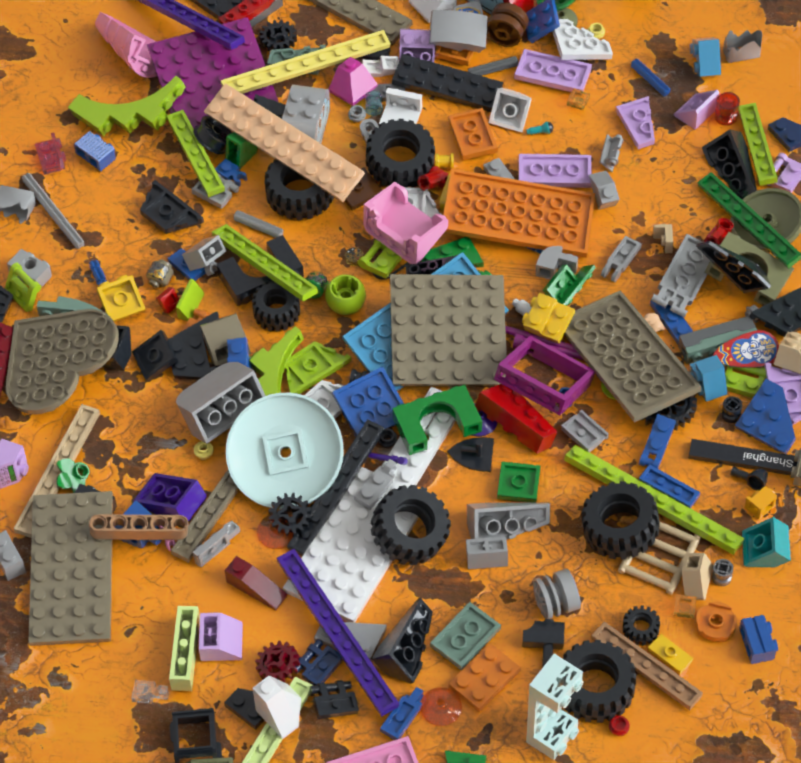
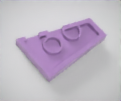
(637, 121)

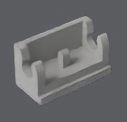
(487, 552)

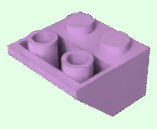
(416, 44)
(220, 637)

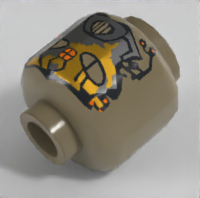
(159, 273)

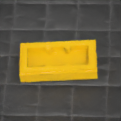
(670, 654)

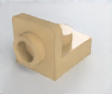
(665, 233)

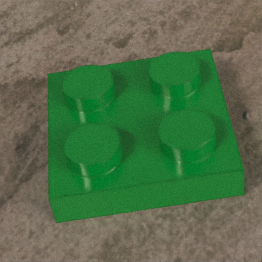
(518, 482)

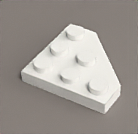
(579, 43)

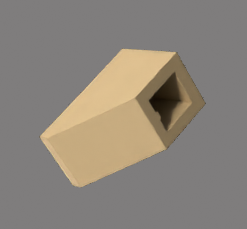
(696, 575)

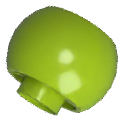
(345, 294)

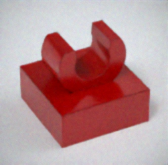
(168, 300)

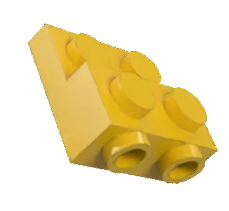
(120, 298)
(547, 318)

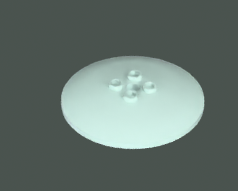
(281, 423)

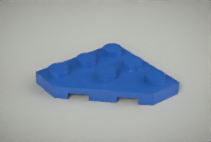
(768, 418)

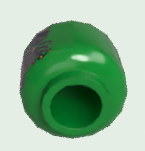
(320, 281)

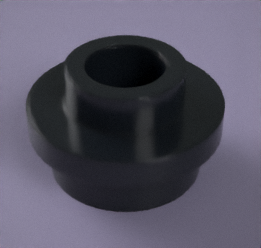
(388, 433)

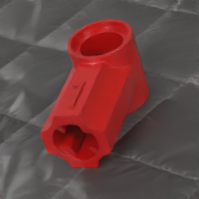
(434, 178)
(720, 231)

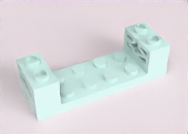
(545, 702)

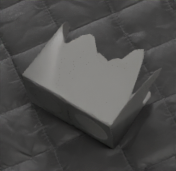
(749, 46)
(16, 201)

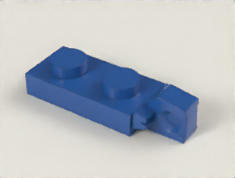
(401, 717)

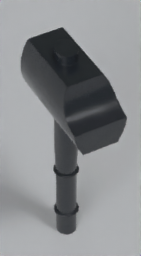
(545, 635)

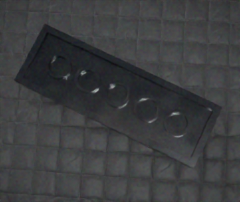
(446, 82)

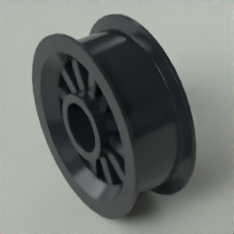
(212, 135)

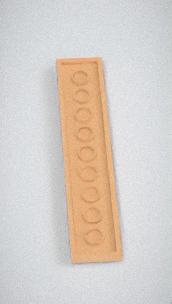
(284, 142)

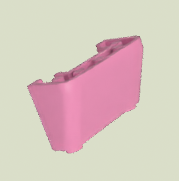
(401, 224)

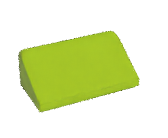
(189, 300)

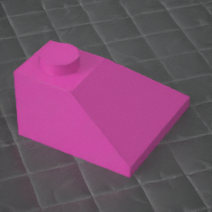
(352, 81)

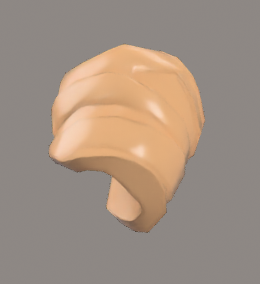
(654, 321)

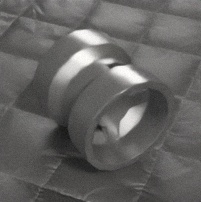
(722, 572)

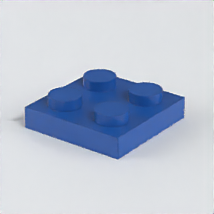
(542, 20)

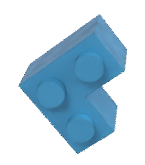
(707, 56)
(711, 377)

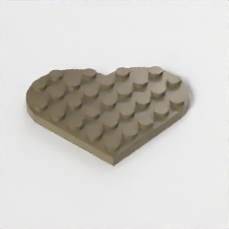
(52, 354)

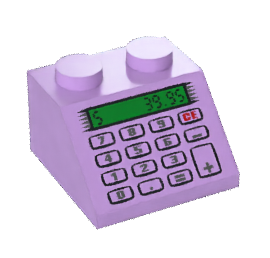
(12, 463)

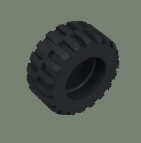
(399, 134)
(291, 202)
(620, 499)
(423, 505)
(613, 662)

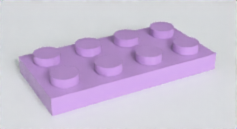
(552, 71)
(556, 169)

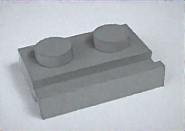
(584, 431)

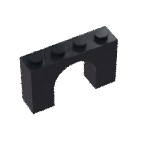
(242, 286)

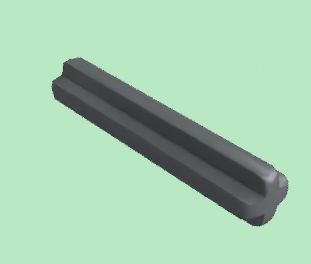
(494, 66)

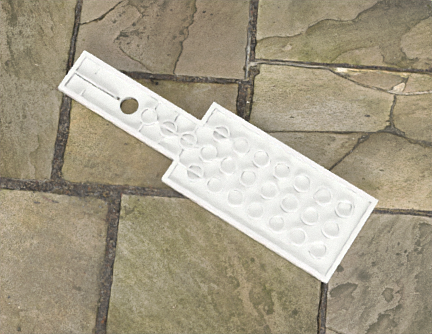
(344, 551)

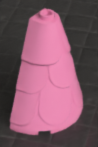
(128, 44)

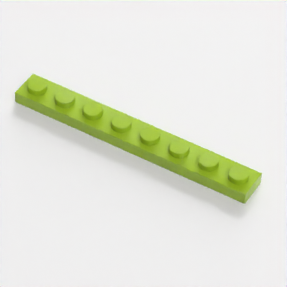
(265, 263)

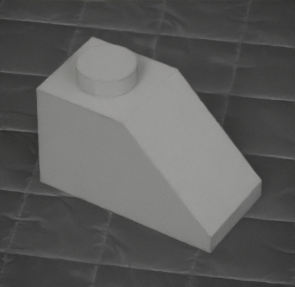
(604, 189)

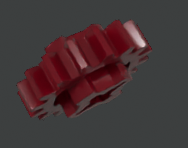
(278, 661)

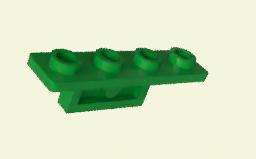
(566, 284)

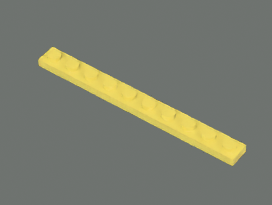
(308, 62)

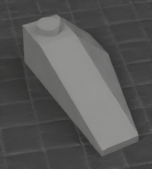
(505, 519)

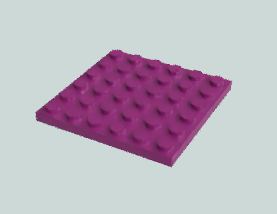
(203, 65)

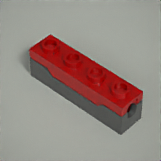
(253, 9)

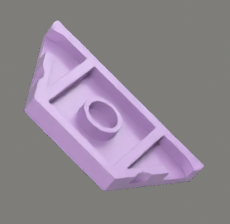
(792, 388)

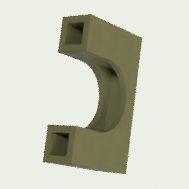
(775, 271)

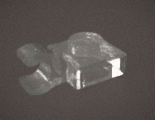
(146, 691)

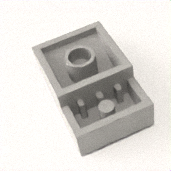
(458, 30)

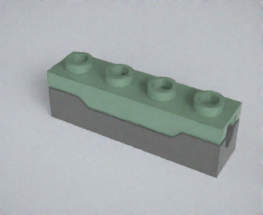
(704, 342)

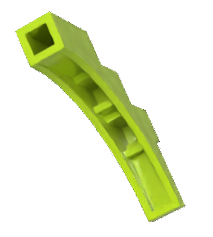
(128, 115)
(273, 362)

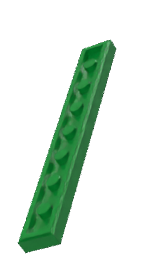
(750, 220)

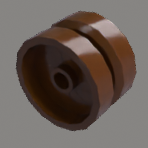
(507, 24)

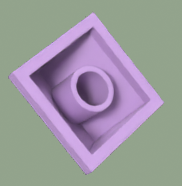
(698, 108)

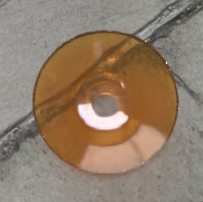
(270, 537)
(441, 714)

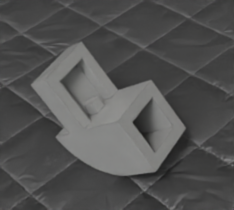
(553, 259)

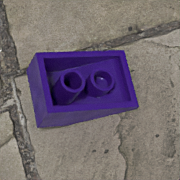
(171, 495)

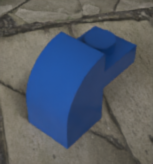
(238, 351)

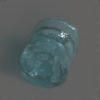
(373, 103)

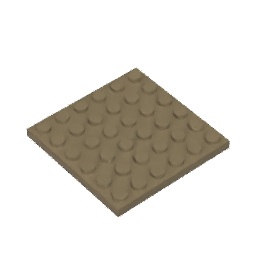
(447, 329)

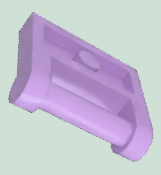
(791, 174)

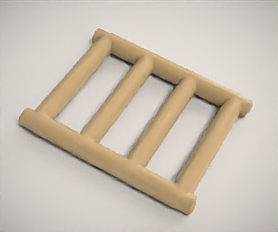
(677, 571)

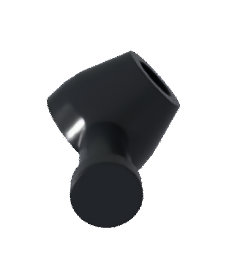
(755, 479)

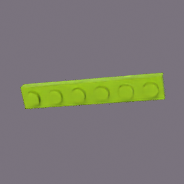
(757, 144)
(195, 153)

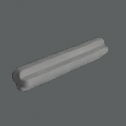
(258, 224)

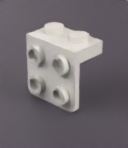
(402, 105)

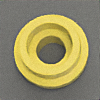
(597, 29)
(203, 454)

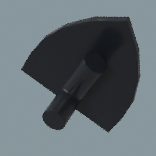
(474, 453)

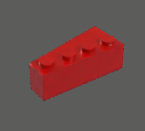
(516, 417)

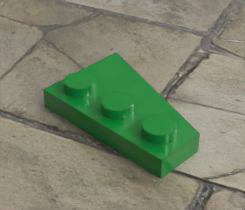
(455, 248)

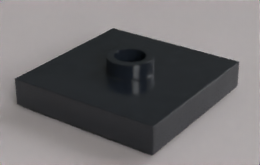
(155, 355)

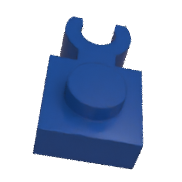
(230, 171)

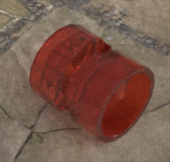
(727, 108)

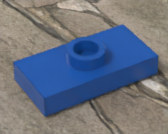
(179, 263)

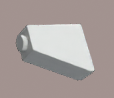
(277, 705)

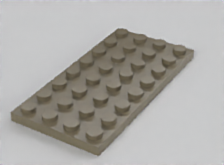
(629, 356)
(70, 570)

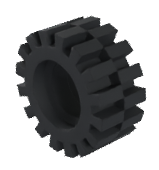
(645, 615)

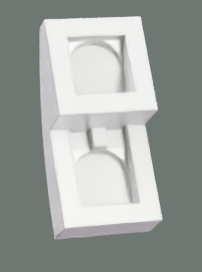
(385, 66)

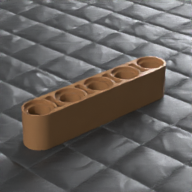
(129, 531)

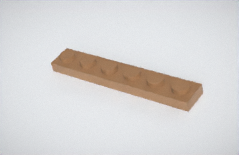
(651, 668)

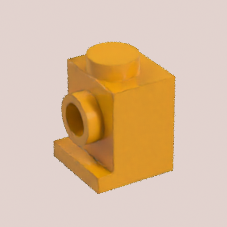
(760, 502)

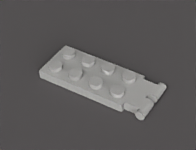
(683, 277)

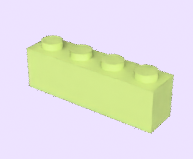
(184, 648)

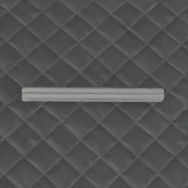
(53, 211)

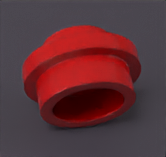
(619, 726)

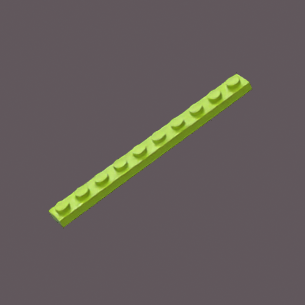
(666, 505)

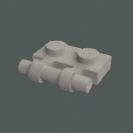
(220, 199)

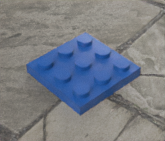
(368, 398)

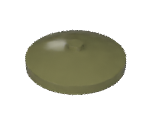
(778, 209)

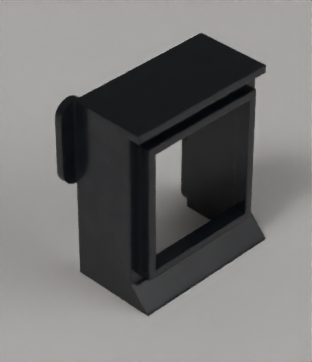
(194, 716)

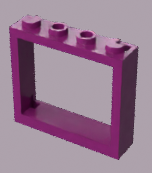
(535, 389)

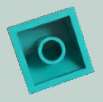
(766, 544)

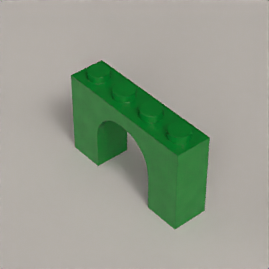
(454, 402)

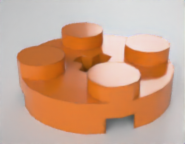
(713, 632)

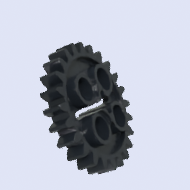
(679, 413)

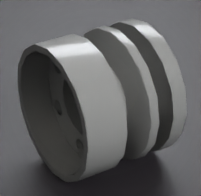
(558, 593)

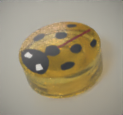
(352, 256)

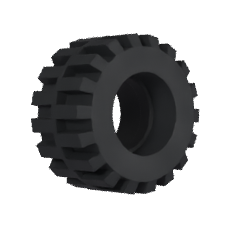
(275, 317)

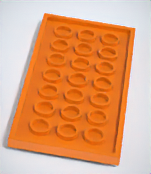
(518, 212)

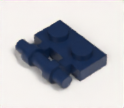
(322, 667)

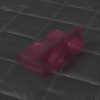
(50, 155)

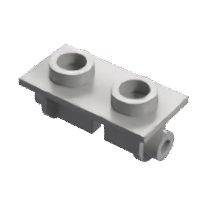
(611, 151)

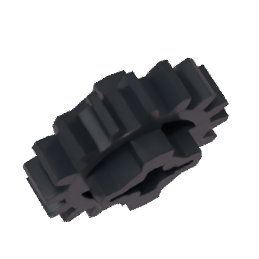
(278, 35)
(297, 512)

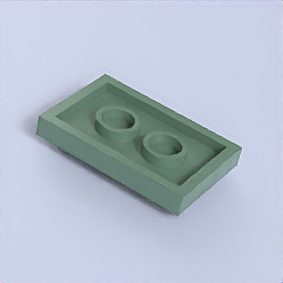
(465, 635)

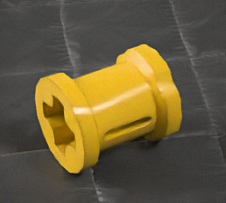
(444, 161)

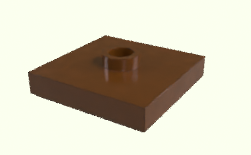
(363, 191)

